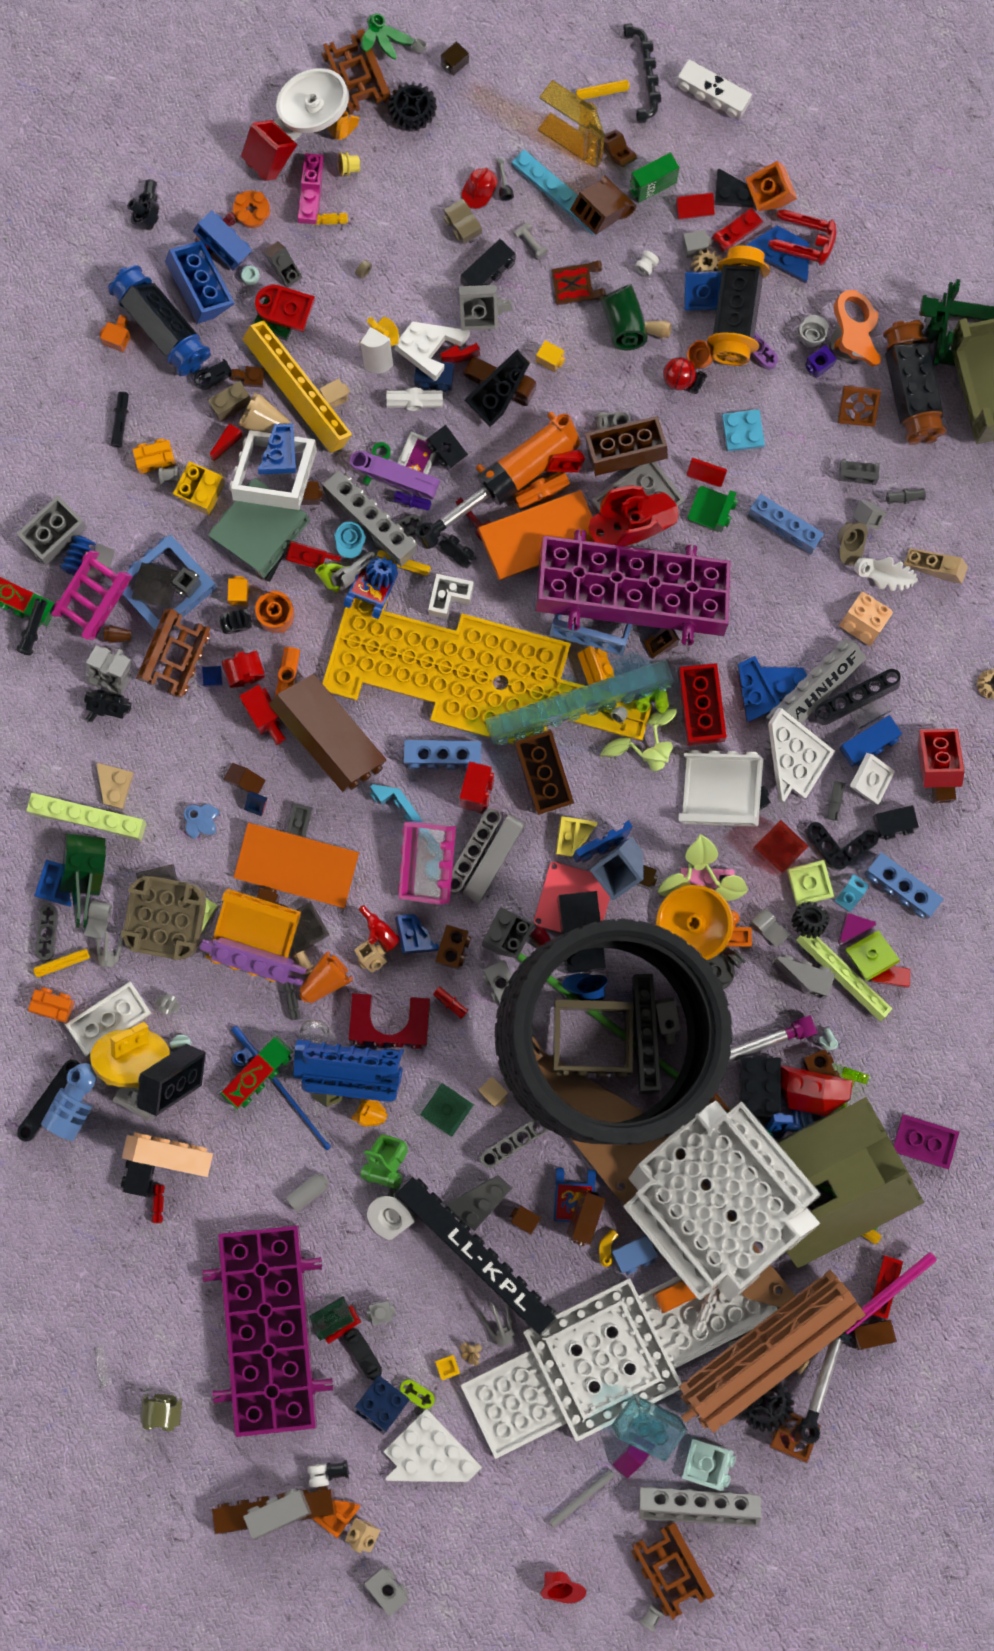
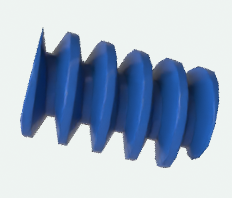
(75, 555)

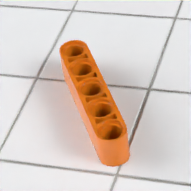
(674, 1296)

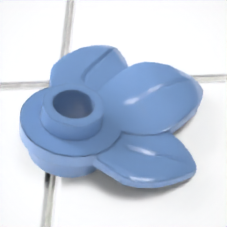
(202, 822)

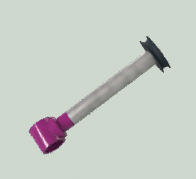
(800, 1029)

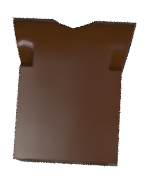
(602, 205)

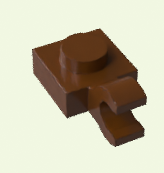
(251, 376)

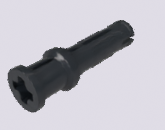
(30, 635)

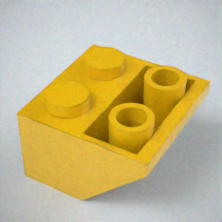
(199, 487)

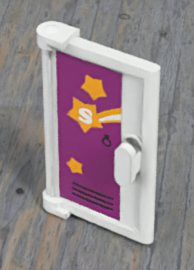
(417, 454)

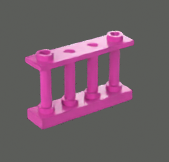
(109, 596)

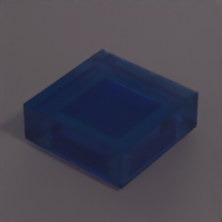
(212, 676)

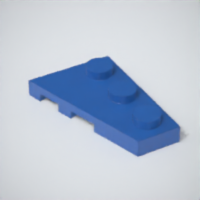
(280, 451)
(756, 690)
(611, 839)

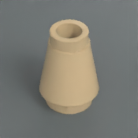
(658, 328)

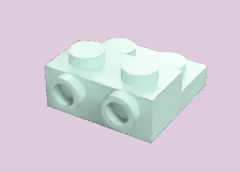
(709, 1465)

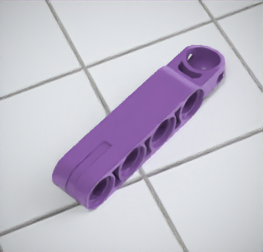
(395, 474)

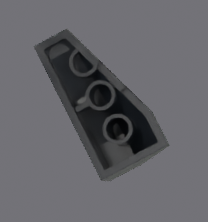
(496, 391)

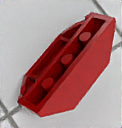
(814, 1091)

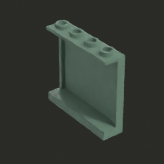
(258, 531)

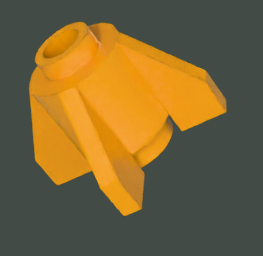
(343, 126)
(370, 1113)

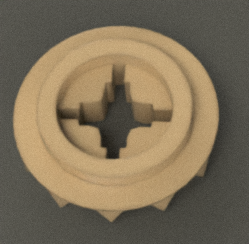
(985, 689)

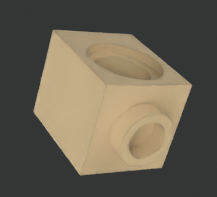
(335, 393)
(494, 1092)

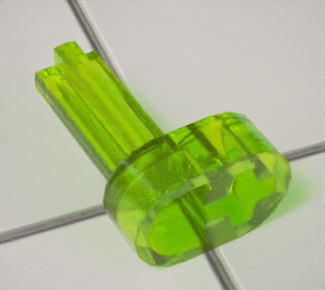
(856, 1076)

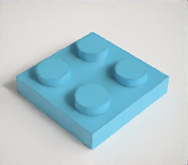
(743, 430)

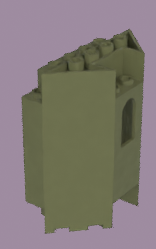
(863, 1171)

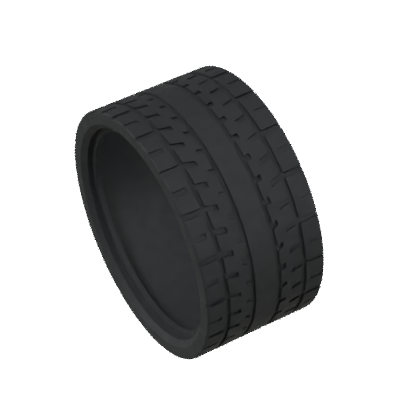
(706, 1021)

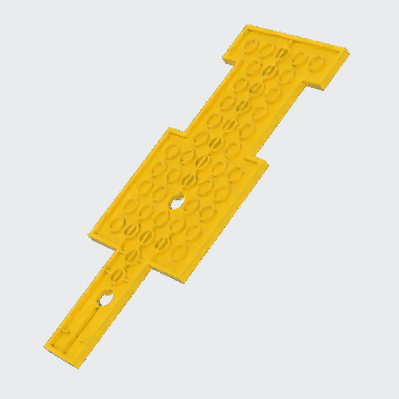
(458, 669)

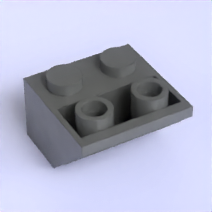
(507, 934)

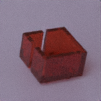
(780, 847)

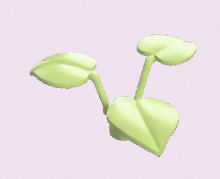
(655, 755)
(699, 856)

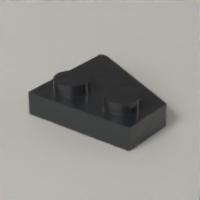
(731, 191)

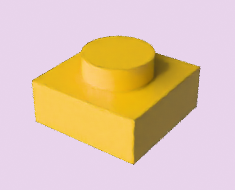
(447, 1367)

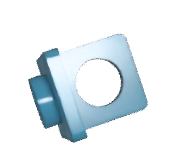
(851, 893)

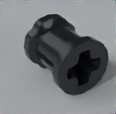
(338, 1470)

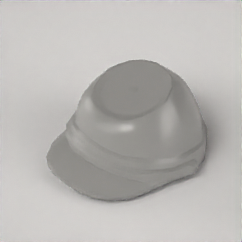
(813, 331)

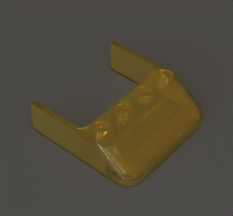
(584, 143)

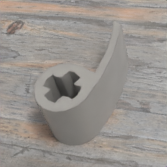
(105, 557)
(98, 919)
(770, 928)

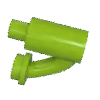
(324, 572)
(660, 698)

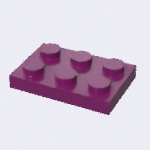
(925, 1141)

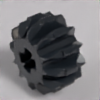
(235, 621)

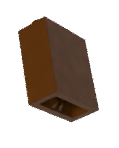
(585, 1217)

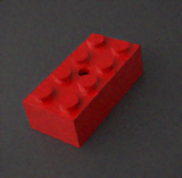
(697, 686)

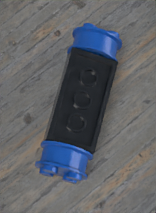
(159, 320)

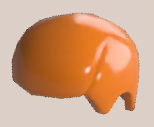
(700, 354)

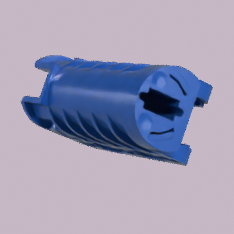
(348, 1070)

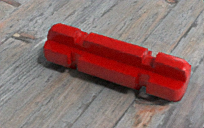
(158, 1203)

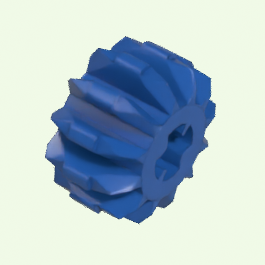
(381, 572)

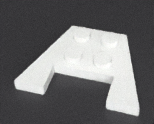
(423, 340)

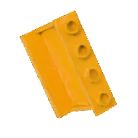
(256, 924)

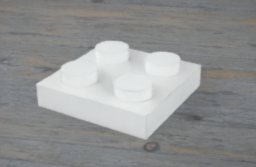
(872, 778)

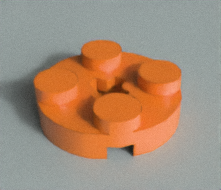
(254, 199)

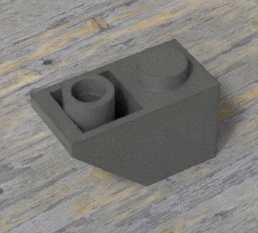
(282, 264)

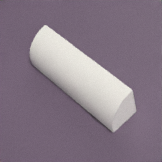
(376, 352)

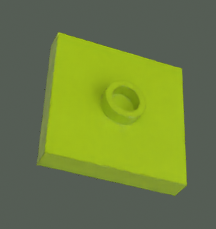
(872, 955)

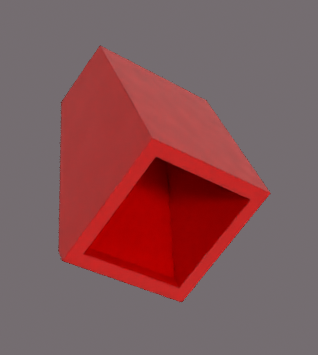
(267, 149)

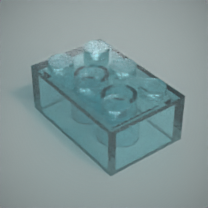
(649, 1427)

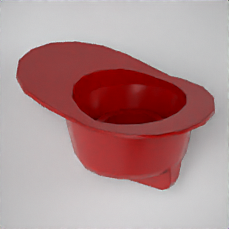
(479, 188)
(561, 1588)

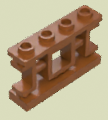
(369, 67)
(159, 648)
(685, 1562)

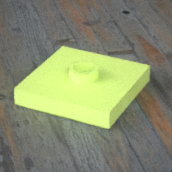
(810, 882)

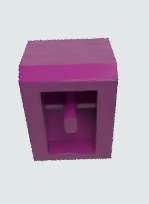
(853, 926)
(630, 1460)

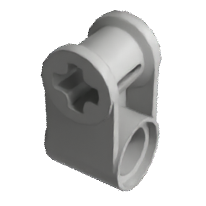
(610, 419)

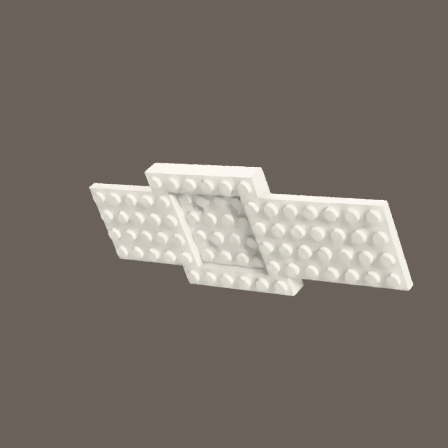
(551, 1384)

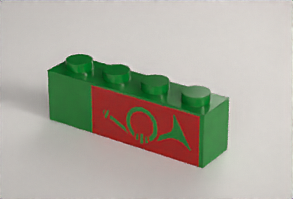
(22, 601)
(253, 1076)

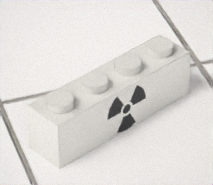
(713, 89)

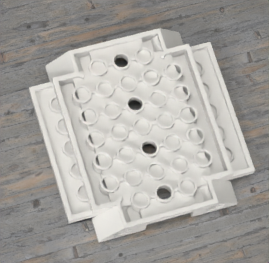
(745, 1176)

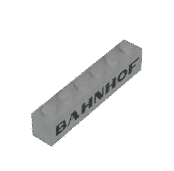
(821, 681)

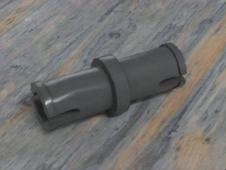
(905, 496)
(835, 800)

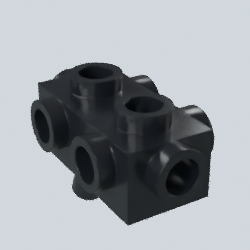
(106, 704)

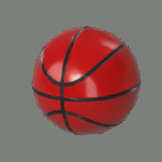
(679, 373)

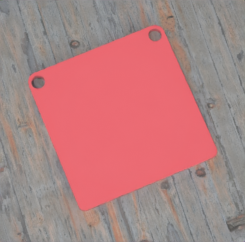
(566, 881)

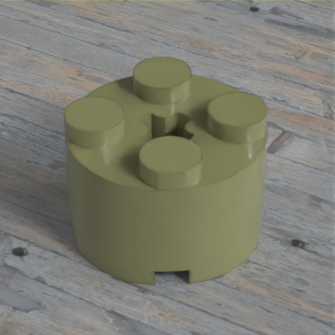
(161, 1412)

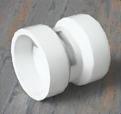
(646, 264)
(317, 1480)

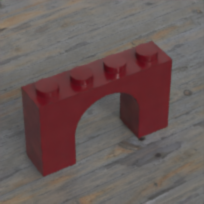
(413, 1034)

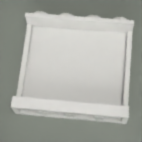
(722, 789)

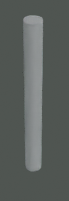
(582, 1498)

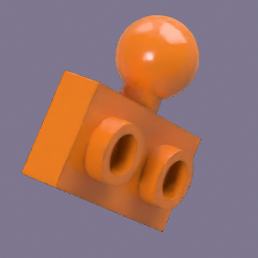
(741, 935)

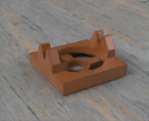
(870, 420)
(777, 1445)

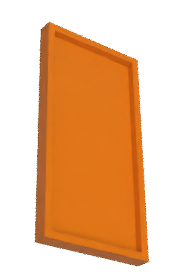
(517, 539)
(296, 865)

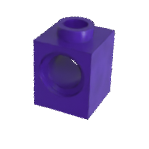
(825, 356)

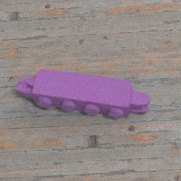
(253, 960)

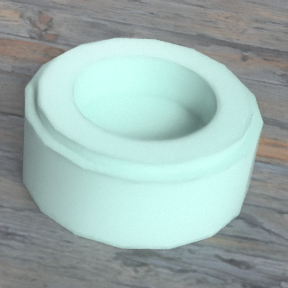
(250, 275)

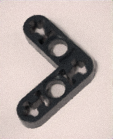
(836, 851)

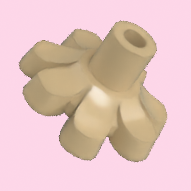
(471, 1353)

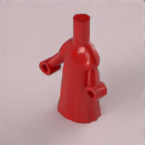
(379, 930)

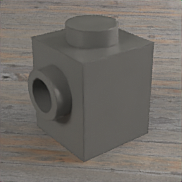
(186, 582)

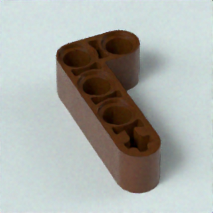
(478, 370)

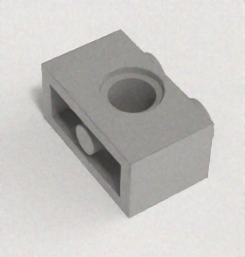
(497, 971)
(388, 1602)

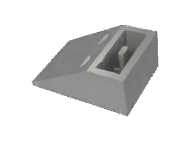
(808, 979)

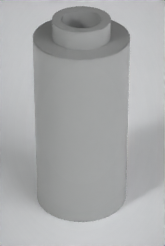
(308, 1191)

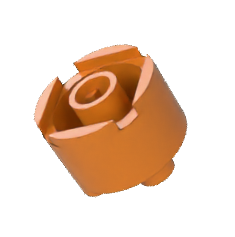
(269, 603)

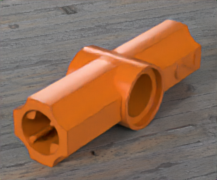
(541, 490)
(288, 665)

